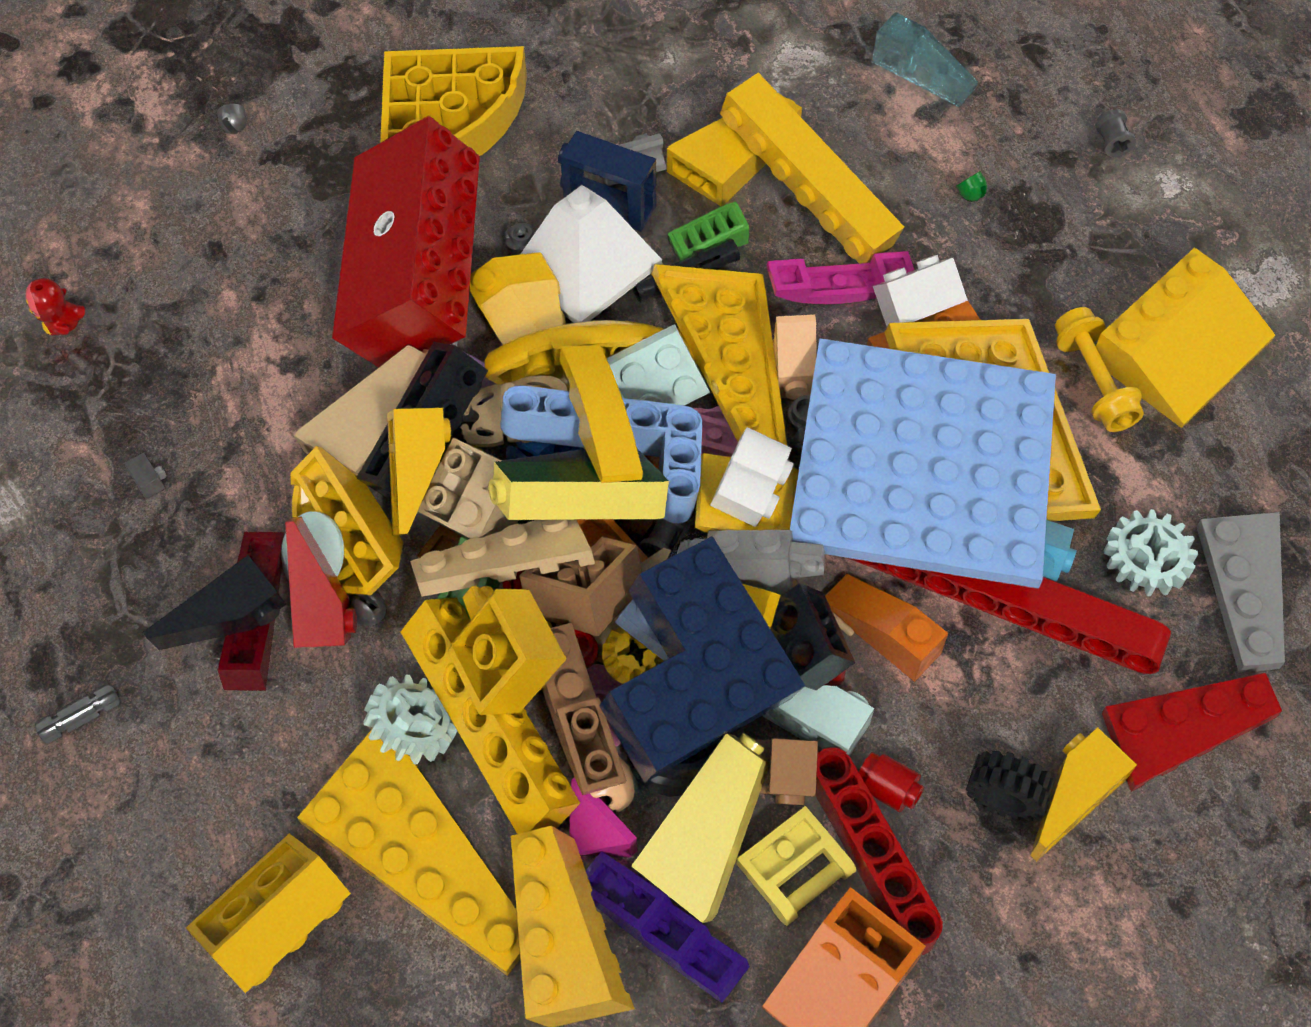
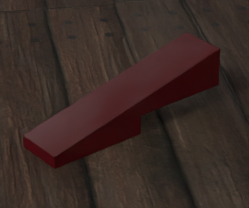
(247, 654)

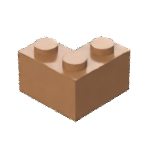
(587, 594)
(790, 770)

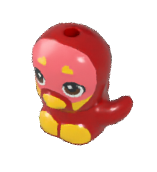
(49, 305)

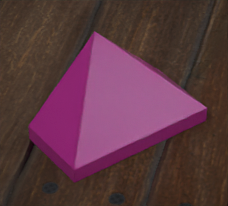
(598, 828)

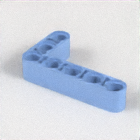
(657, 427)

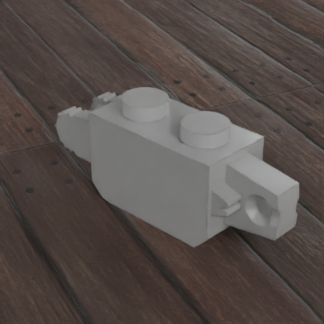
(767, 557)

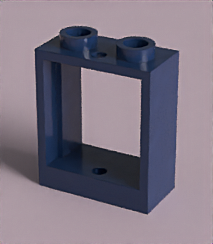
(616, 164)

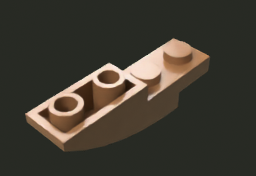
(580, 720)

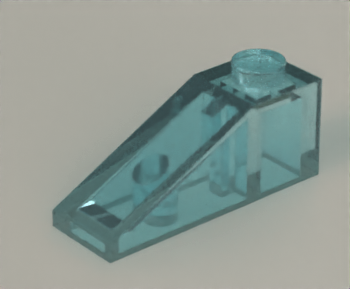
(921, 59)

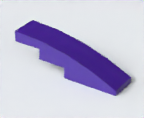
(664, 928)

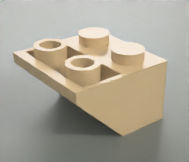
(460, 493)

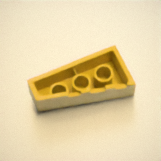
(562, 937)

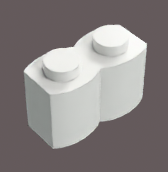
(752, 478)

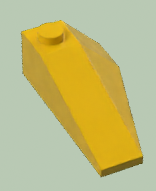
(519, 298)

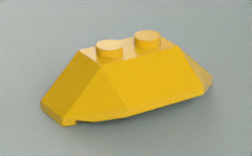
(367, 533)

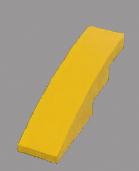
(602, 414)

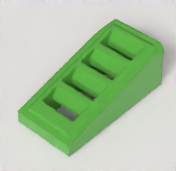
(715, 220)

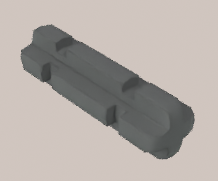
(77, 713)

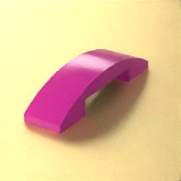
(833, 283)

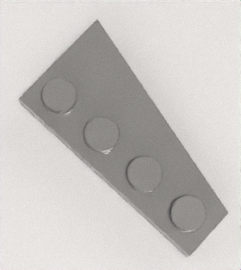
(1247, 580)

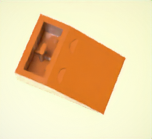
(845, 968)

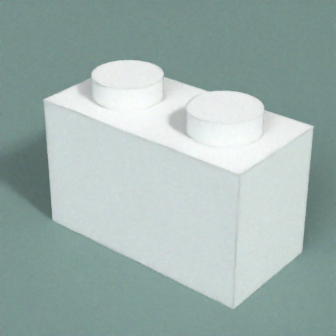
(920, 292)

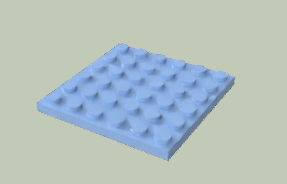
(926, 463)

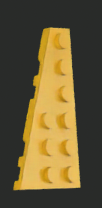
(731, 340)
(405, 838)

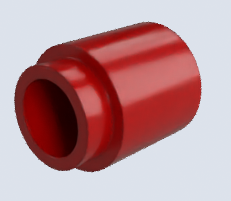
(891, 781)

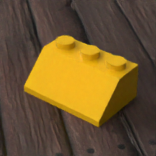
(269, 912)

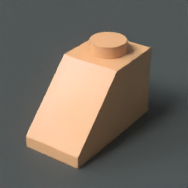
(795, 354)

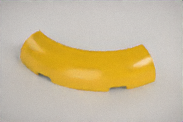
(540, 350)

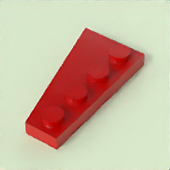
(1188, 723)

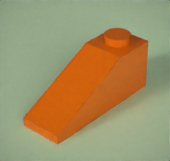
(888, 625)

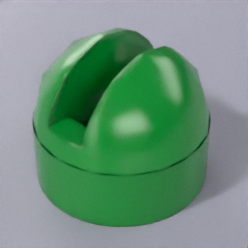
(973, 187)

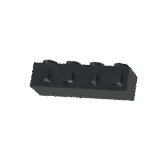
(443, 380)

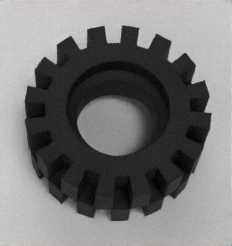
(1010, 785)

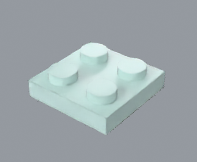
(659, 370)

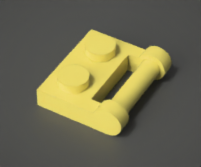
(785, 854)

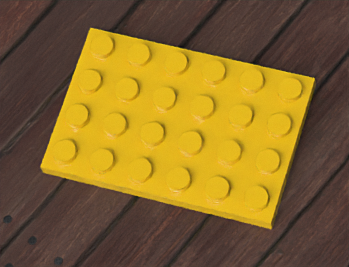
(1009, 345)

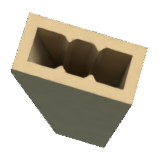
(358, 418)

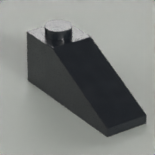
(226, 606)

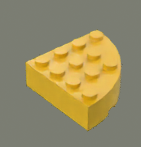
(462, 89)

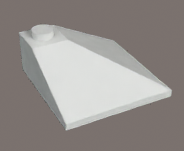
(591, 253)

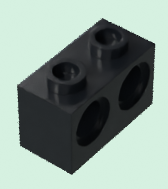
(809, 629)

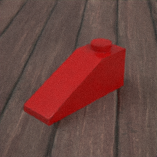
(316, 596)

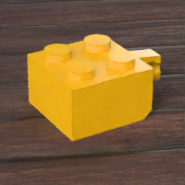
(504, 650)

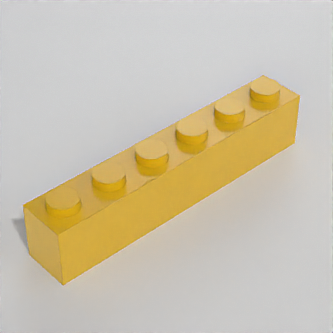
(810, 169)

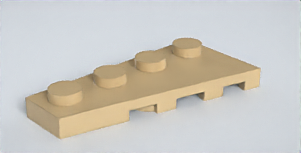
(503, 555)

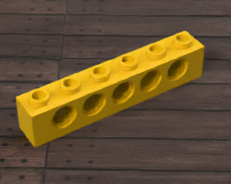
(502, 745)

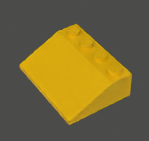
(1184, 338)

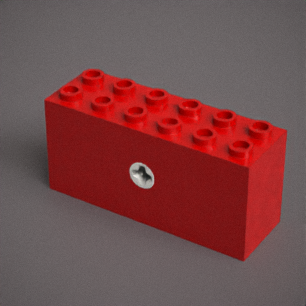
(408, 244)

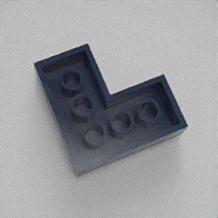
(719, 667)

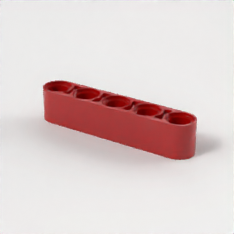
(875, 829)

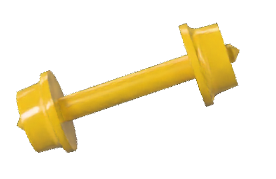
(1118, 407)

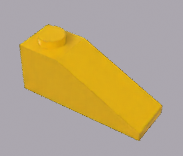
(415, 450)
(1082, 783)

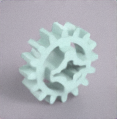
(1163, 544)
(409, 719)

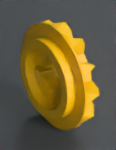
(624, 667)

